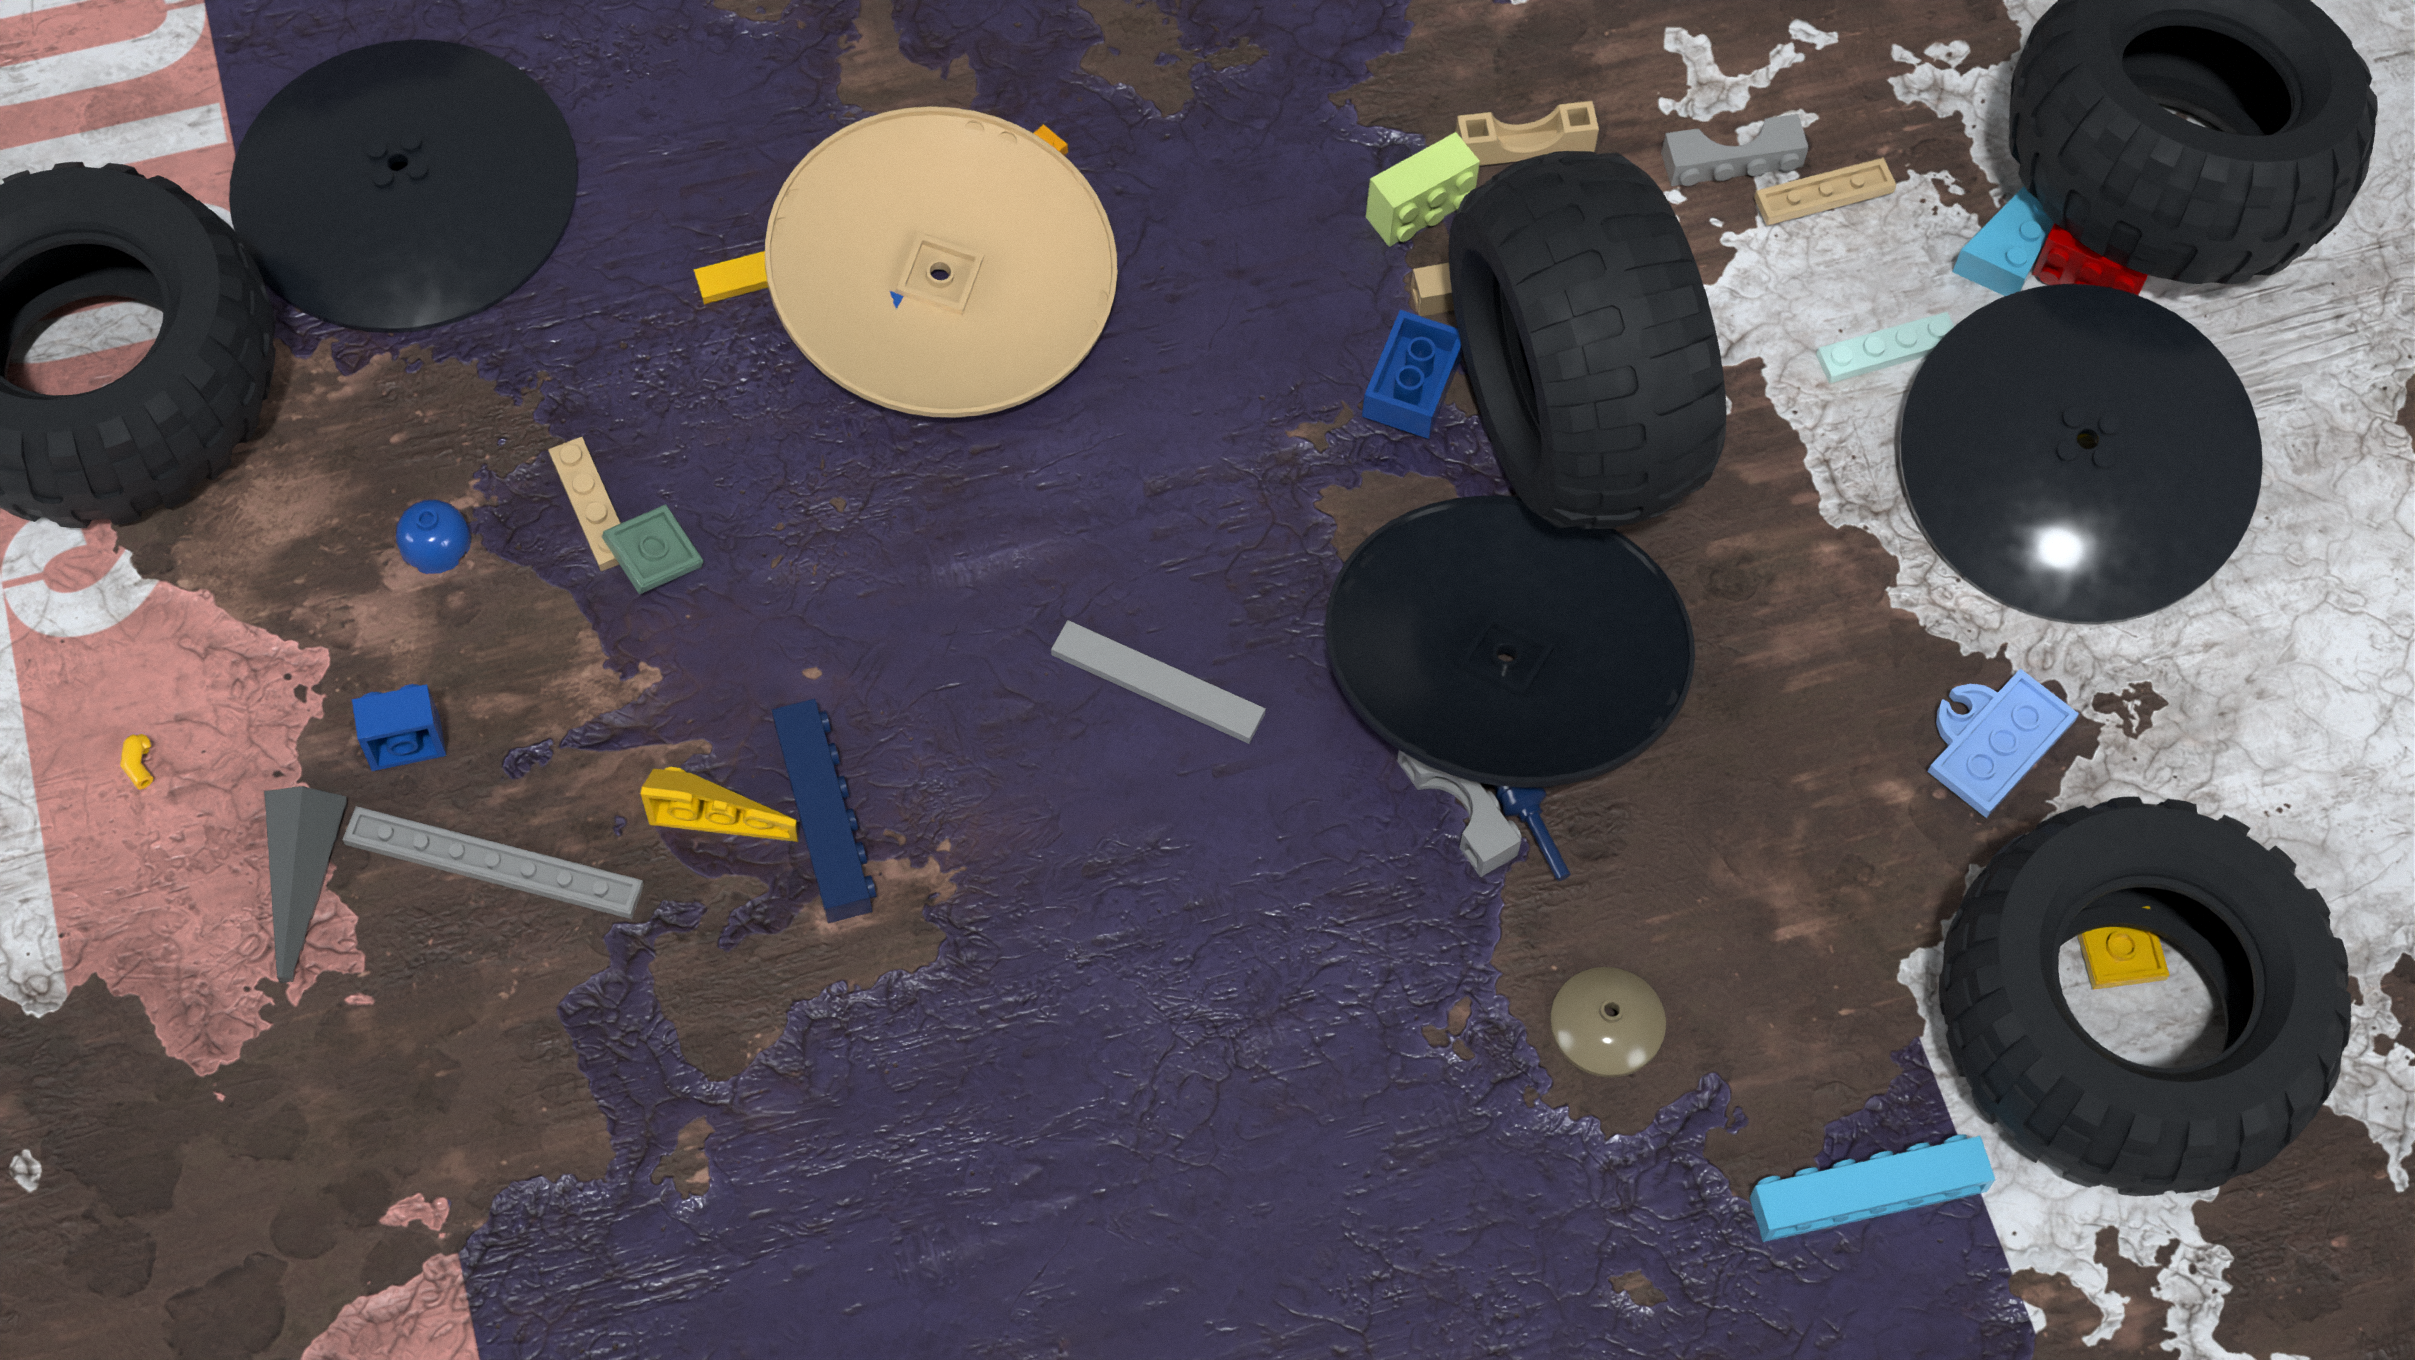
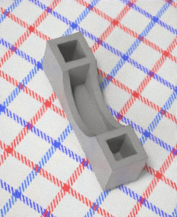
(1695, 158)
(1489, 836)

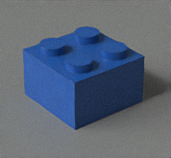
(398, 727)

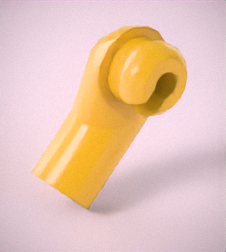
(131, 759)

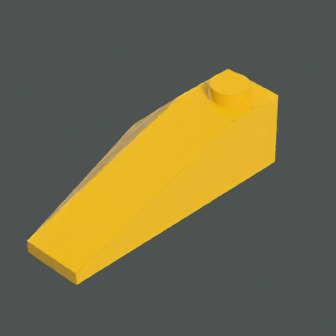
(693, 803)

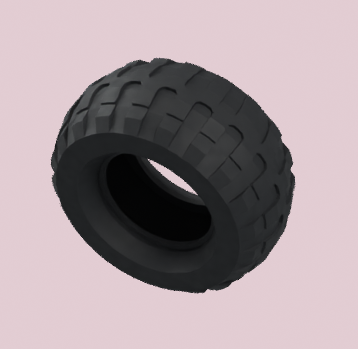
(2171, 191)
(1587, 339)
(190, 396)
(2219, 901)

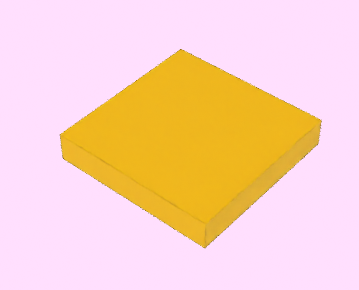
(2122, 956)

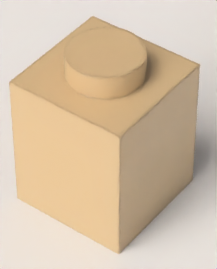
(1432, 289)

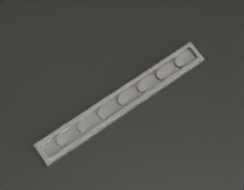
(493, 862)

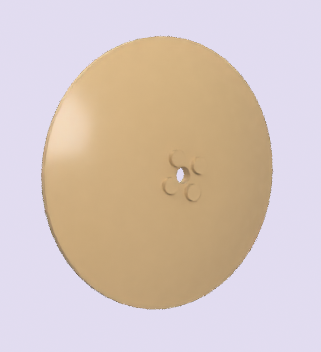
(952, 194)

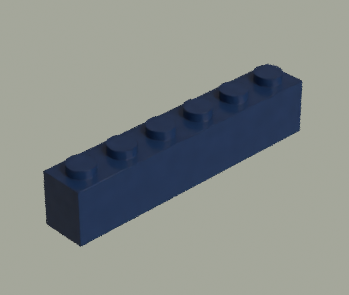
(822, 810)

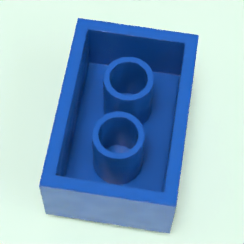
(1413, 374)

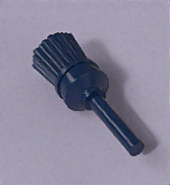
(1526, 805)

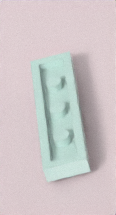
(1883, 348)

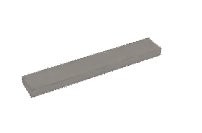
(1158, 681)

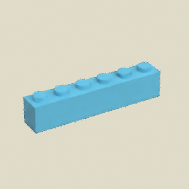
(1871, 1187)

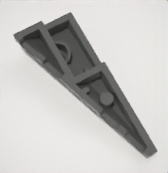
(300, 840)

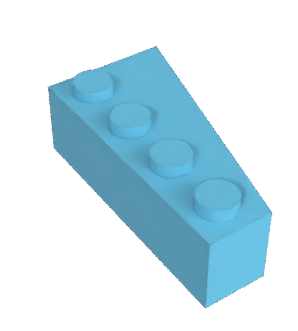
(2006, 246)

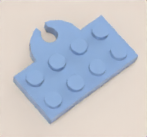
(1997, 738)

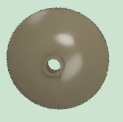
(1601, 1042)

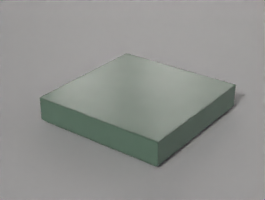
(652, 549)

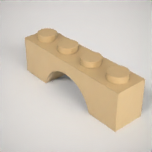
(1565, 129)

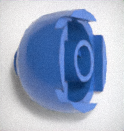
(432, 536)

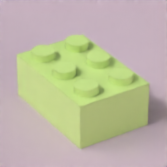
(1421, 189)

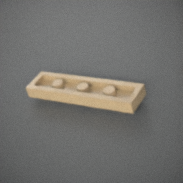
(1825, 191)
(586, 497)

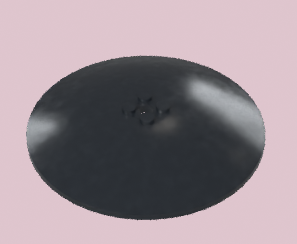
(416, 245)
(2067, 526)
(1477, 577)

